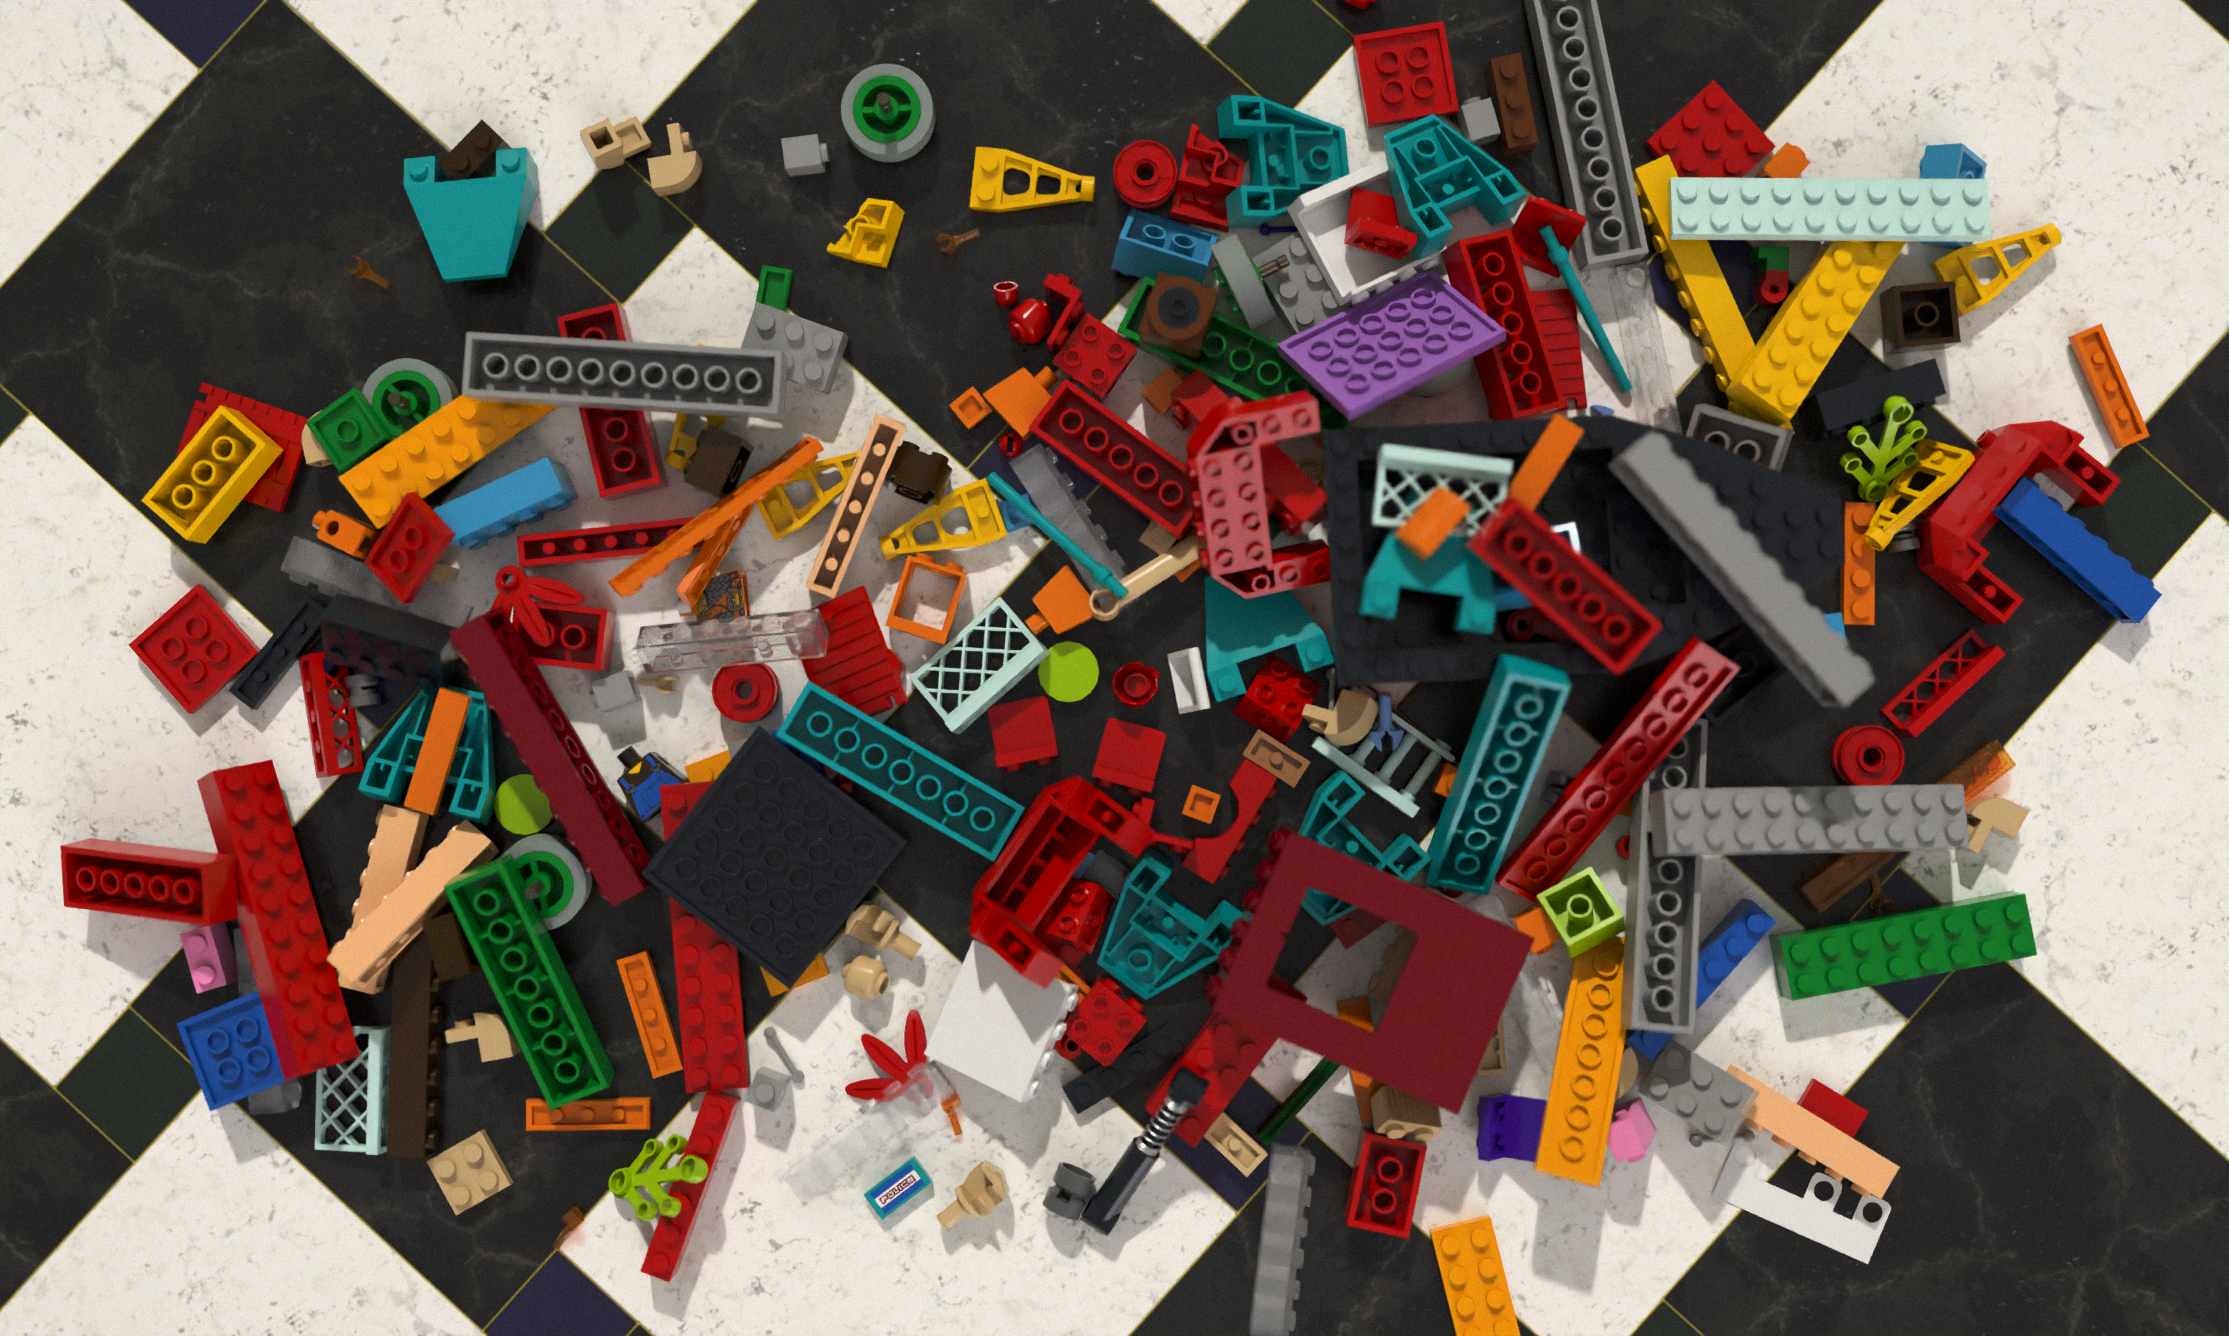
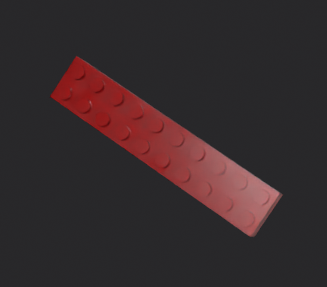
(279, 919)

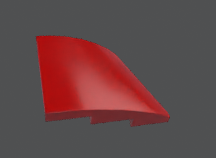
(1204, 181)

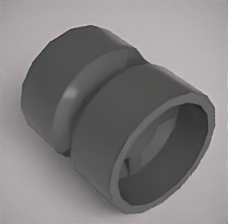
(1074, 1181)

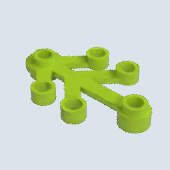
(1876, 484)
(626, 1180)

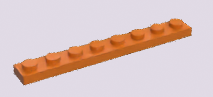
(707, 523)

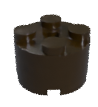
(918, 474)

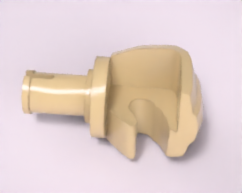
(879, 927)
(977, 1196)

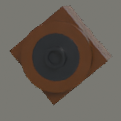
(1178, 315)

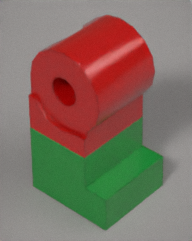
(1772, 274)

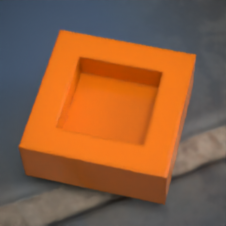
(970, 408)
(1201, 804)

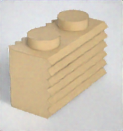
(1404, 1115)

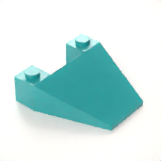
(1286, 156)
(1441, 173)
(476, 221)
(1447, 571)
(1251, 627)
(471, 769)
(1327, 825)
(1160, 936)

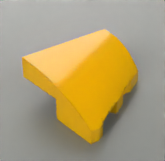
(870, 233)

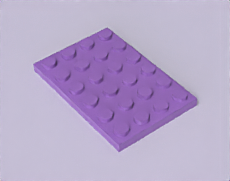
(1390, 343)

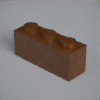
(1511, 105)

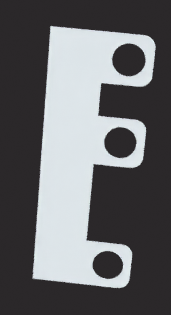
(1802, 1215)

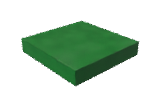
(349, 430)

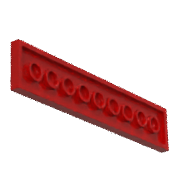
(1617, 770)
(705, 979)

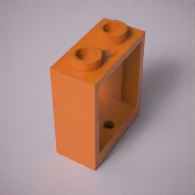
(926, 563)

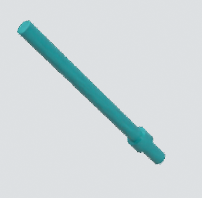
(1558, 255)
(1100, 573)

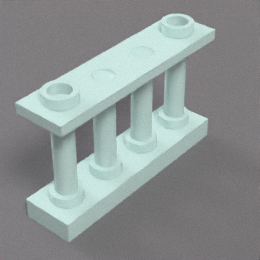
(1380, 780)

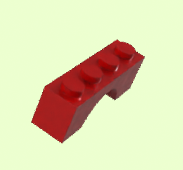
(1250, 788)

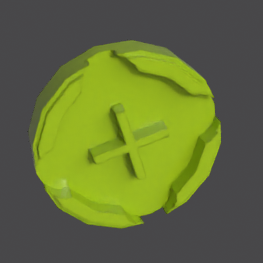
(1069, 672)
(522, 806)

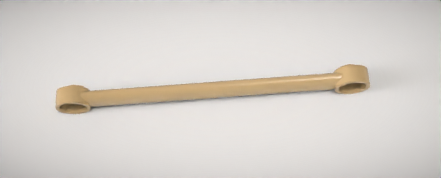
(1167, 564)

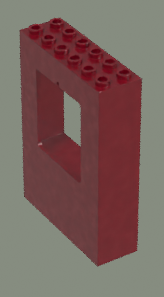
(1443, 998)

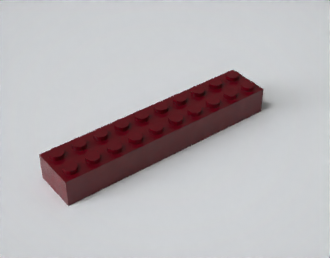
(553, 753)

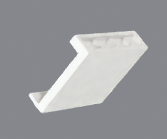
(1348, 269)
(1000, 1024)

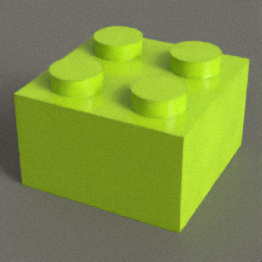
(1581, 912)

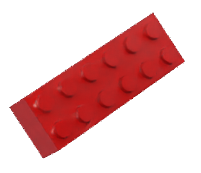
(1518, 371)
(618, 441)
(1117, 457)
(1287, 489)
(1563, 584)
(149, 881)
(1226, 1056)

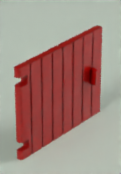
(1561, 332)
(280, 425)
(856, 657)

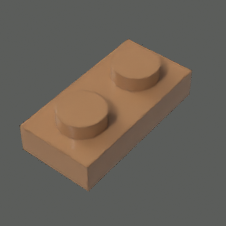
(1276, 758)

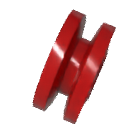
(1145, 156)
(761, 703)
(1885, 752)

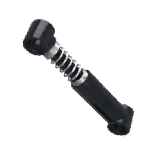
(1107, 1204)

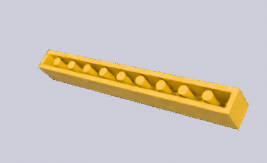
(1699, 282)

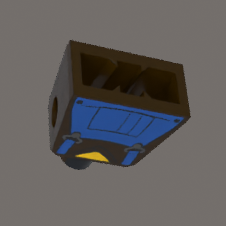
(643, 781)

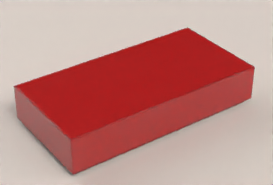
(1832, 1107)

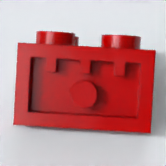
(1375, 226)
(1095, 356)
(1277, 699)
(1078, 914)

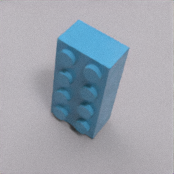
(508, 503)

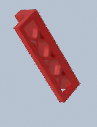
(1947, 694)
(320, 718)

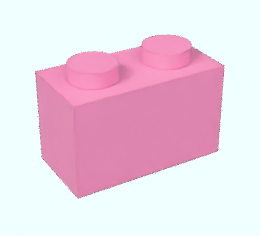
(210, 957)
(1630, 1131)

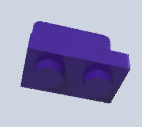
(1509, 1126)

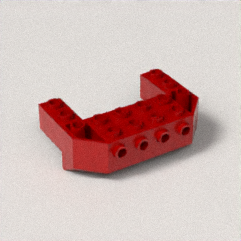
(1231, 497)
(1963, 514)
(1037, 866)

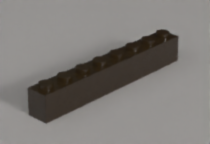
(414, 1052)

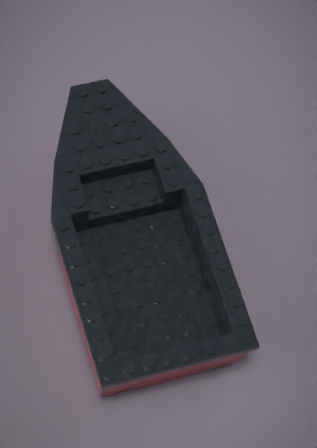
(1614, 532)

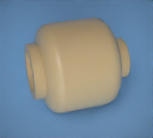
(865, 977)

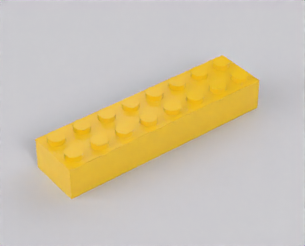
(1810, 326)

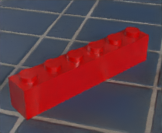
(596, 544)
(705, 1143)

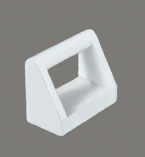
(1188, 680)

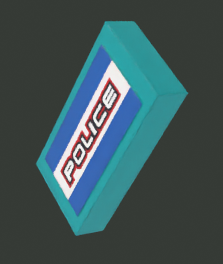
(898, 1187)

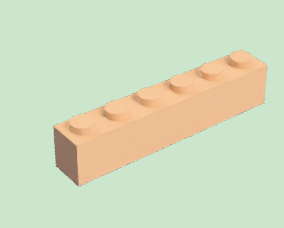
(855, 504)
(391, 858)
(417, 899)
(1817, 1139)

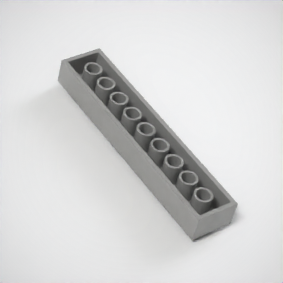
(1587, 131)
(625, 375)
(1742, 571)
(1808, 820)
(1663, 905)

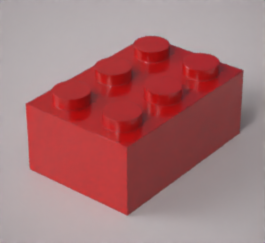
(578, 636)
(1384, 1183)

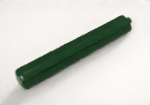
(1297, 1100)

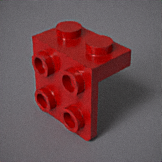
(1529, 243)
(1062, 291)
(1023, 733)
(1128, 756)
(1143, 810)
(1105, 1021)

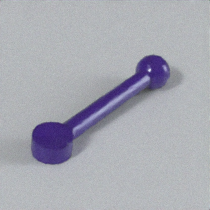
(1265, 229)

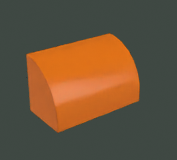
(1432, 522)

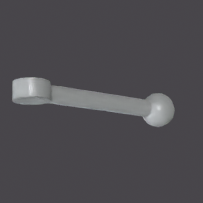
(1331, 676)
(797, 1075)
(1696, 1140)

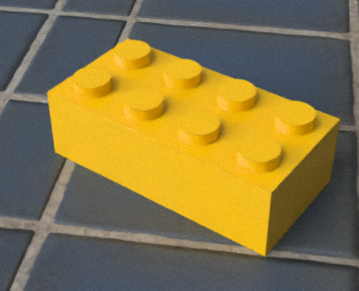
(212, 475)

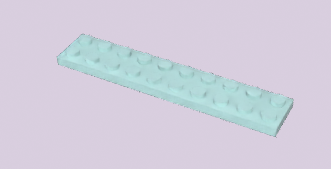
(1829, 209)

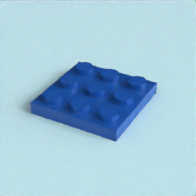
(232, 1050)

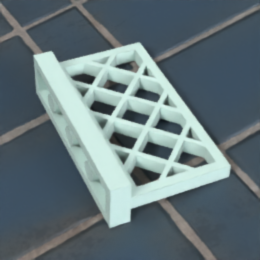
(1437, 464)
(1000, 681)
(376, 1096)

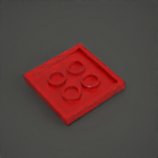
(1405, 74)
(1711, 138)
(195, 648)

